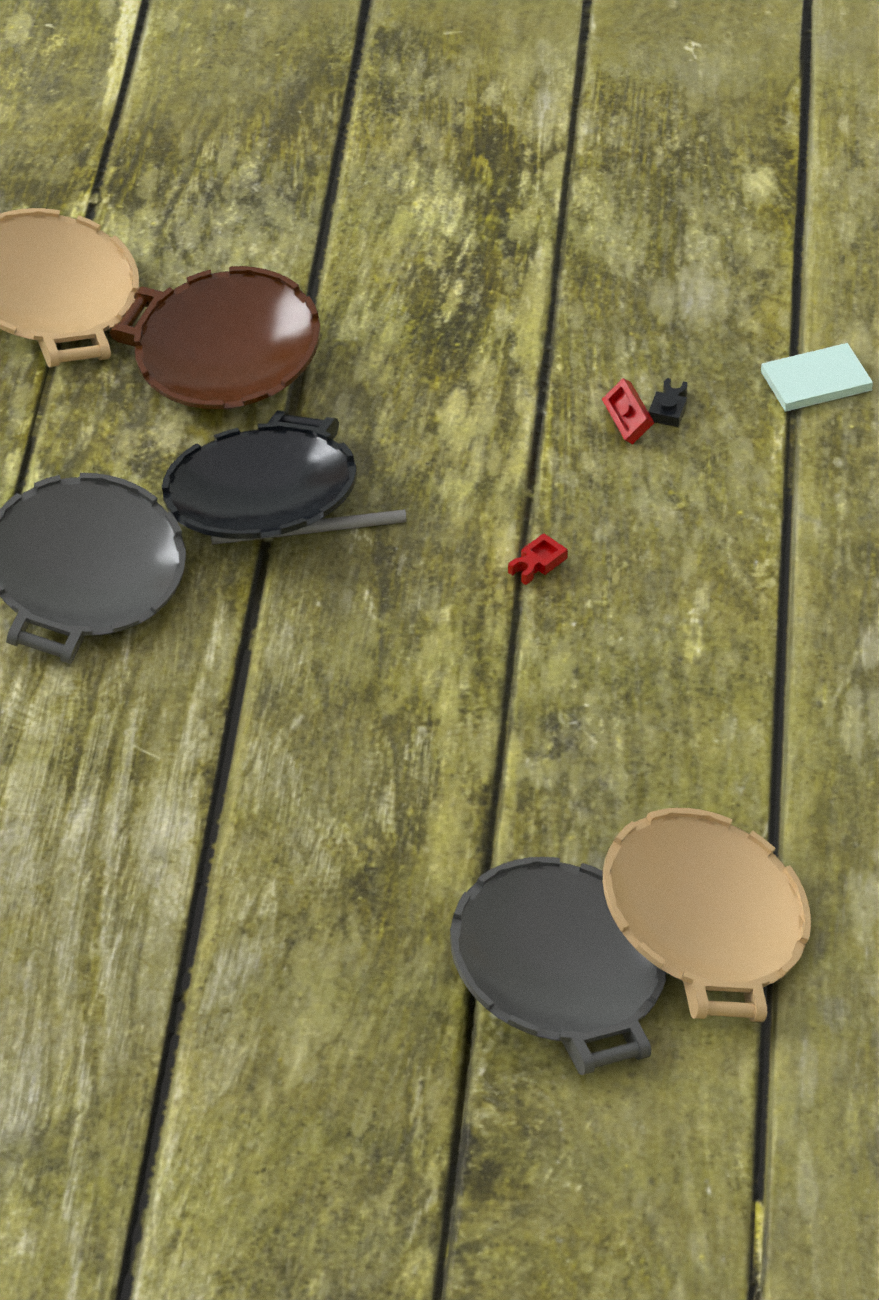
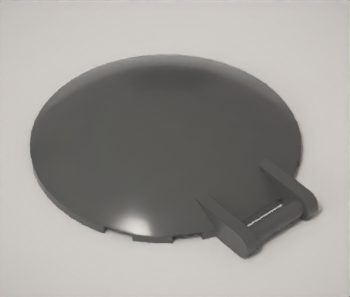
(86, 559)
(552, 960)

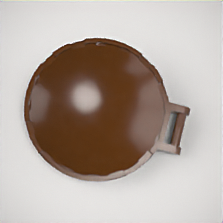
(222, 337)

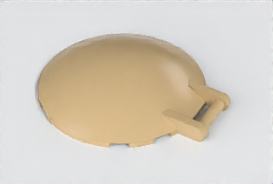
(63, 282)
(707, 906)

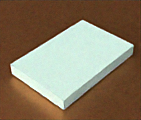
(816, 377)

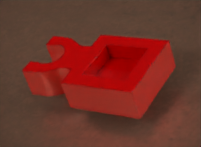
(539, 555)

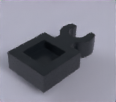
(670, 405)

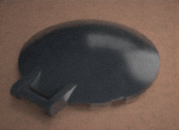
(261, 479)

